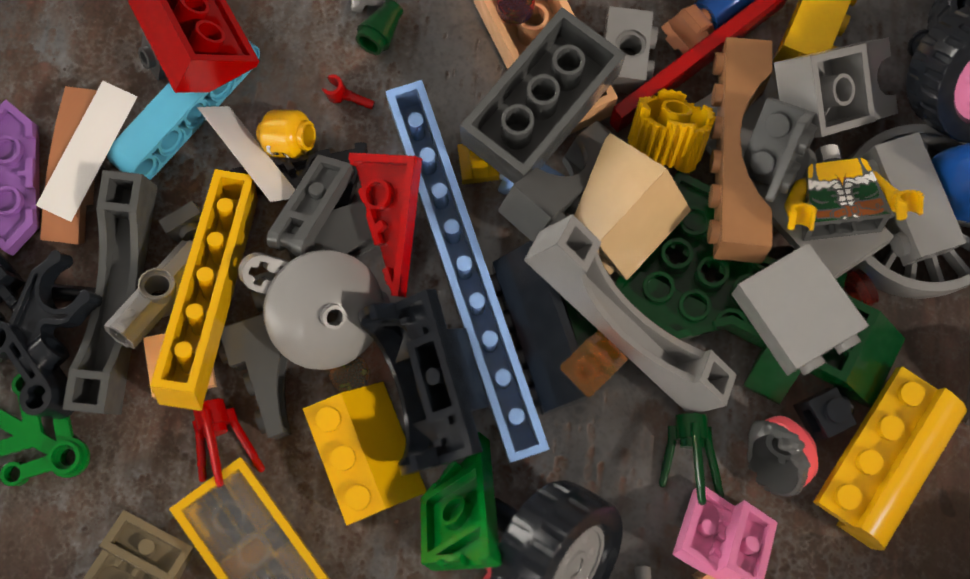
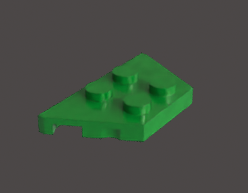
(461, 516)

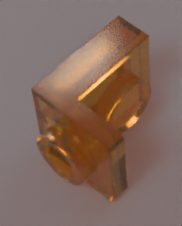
(593, 363)

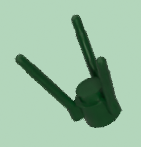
(693, 434)

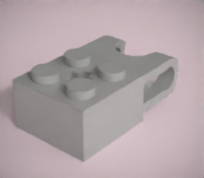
(838, 85)

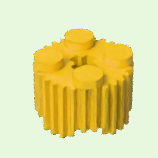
(671, 129)

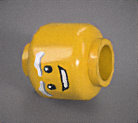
(286, 133)

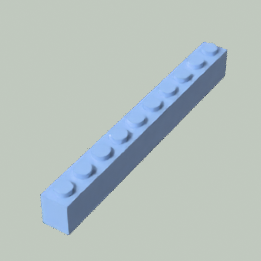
(468, 275)

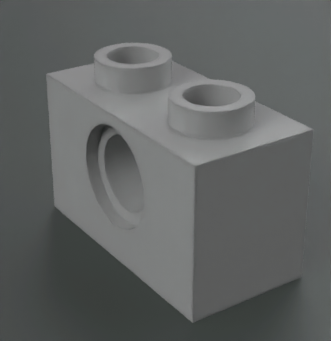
(634, 31)

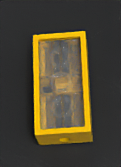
(244, 530)

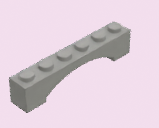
(570, 263)

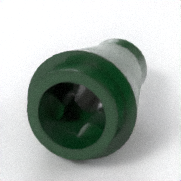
(378, 29)

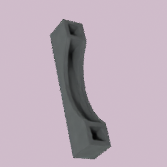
(124, 224)

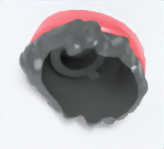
(781, 455)

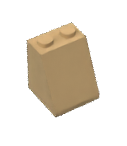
(629, 206)

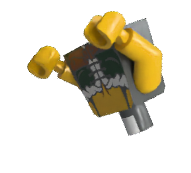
(845, 198)

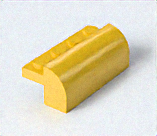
(890, 457)

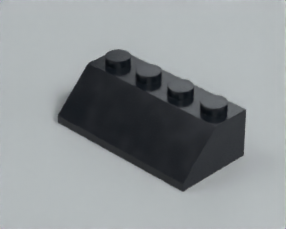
(540, 328)

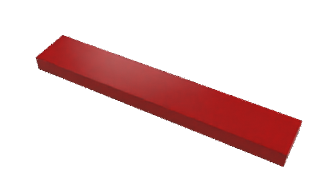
(695, 58)

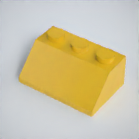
(362, 450)

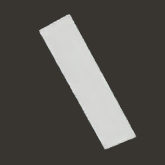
(86, 151)
(248, 152)

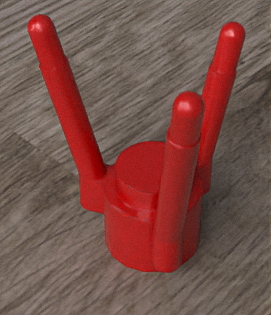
(209, 424)

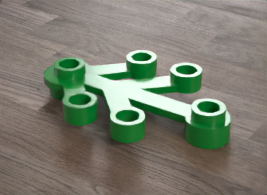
(30, 434)

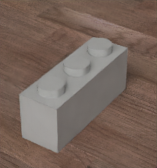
(909, 167)

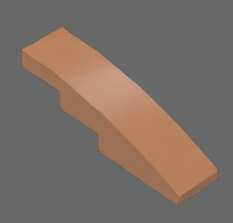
(71, 111)

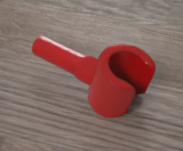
(342, 93)

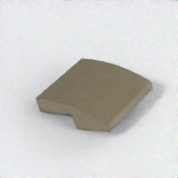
(139, 552)

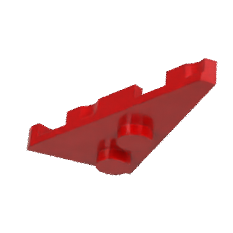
(390, 201)

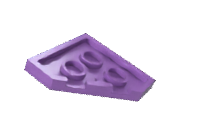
(18, 178)

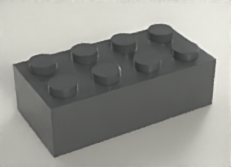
(542, 97)

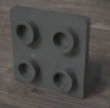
(775, 144)

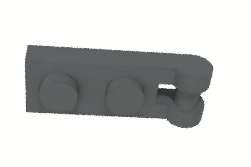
(310, 205)

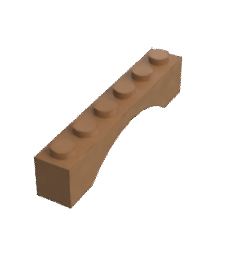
(741, 215)

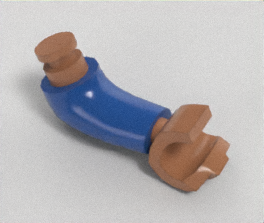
(699, 21)

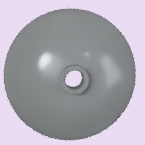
(302, 298)

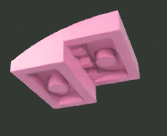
(725, 538)

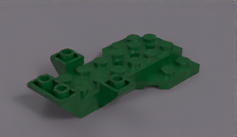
(690, 306)

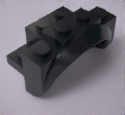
(433, 379)

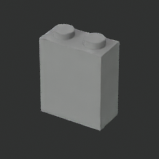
(800, 310)

